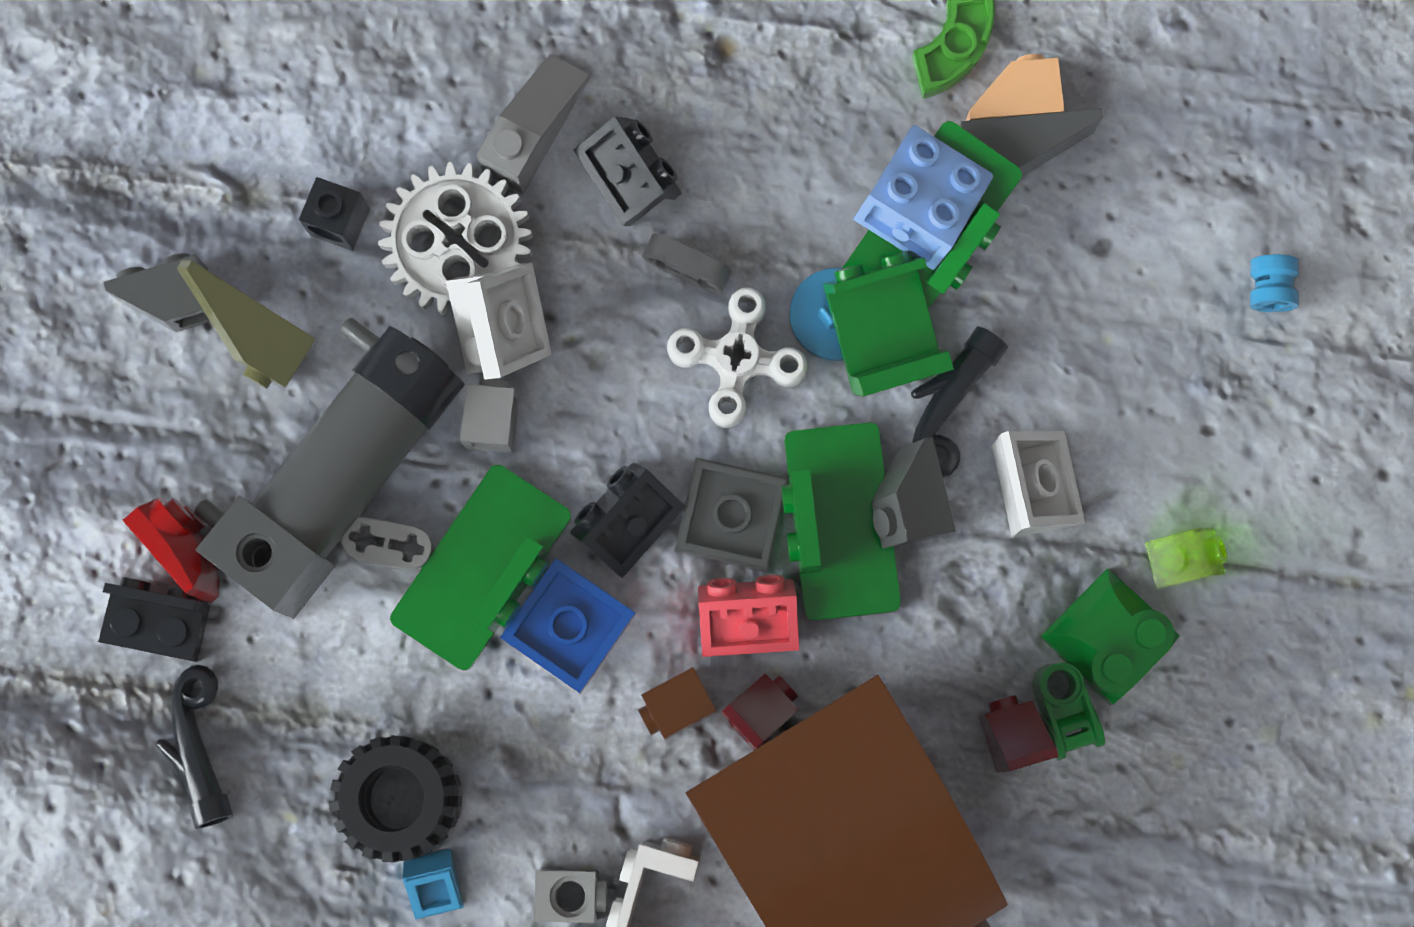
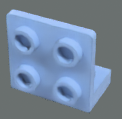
(924, 197)

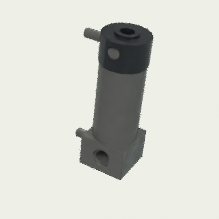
(332, 472)

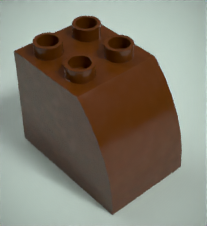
(848, 825)

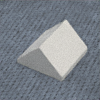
(1037, 481)

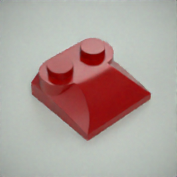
(172, 537)

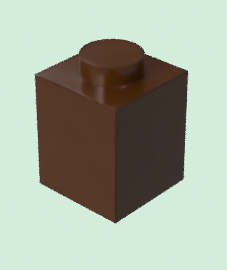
(676, 705)

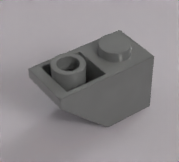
(160, 293)

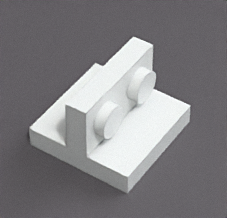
(499, 320)

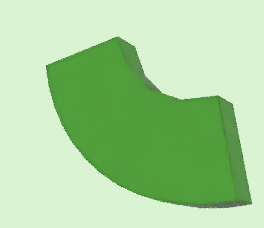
(956, 48)

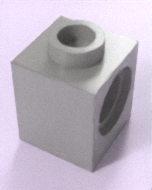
(489, 416)
(547, 904)

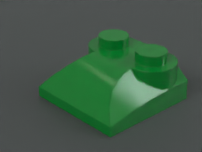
(1111, 636)

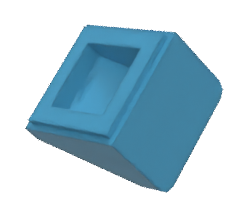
(432, 884)

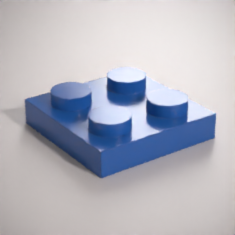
(568, 625)

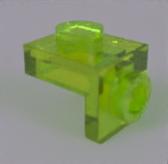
(1186, 557)

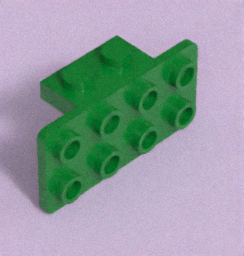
(978, 231)
(834, 539)
(481, 568)

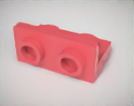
(748, 616)

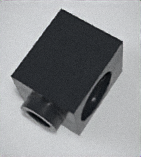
(334, 213)

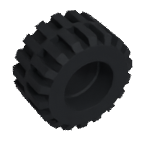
(354, 798)

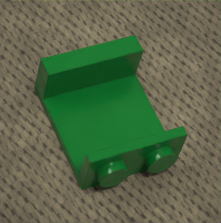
(884, 325)

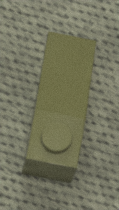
(251, 332)

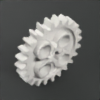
(483, 209)

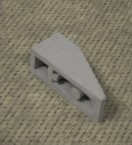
(531, 122)

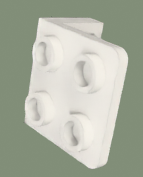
(669, 858)

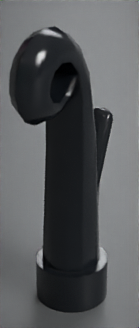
(949, 389)
(190, 758)

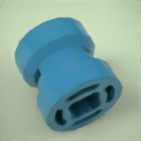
(1274, 283)

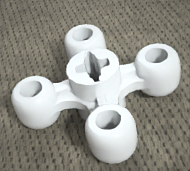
(756, 361)

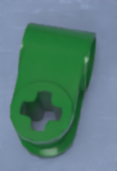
(1068, 712)

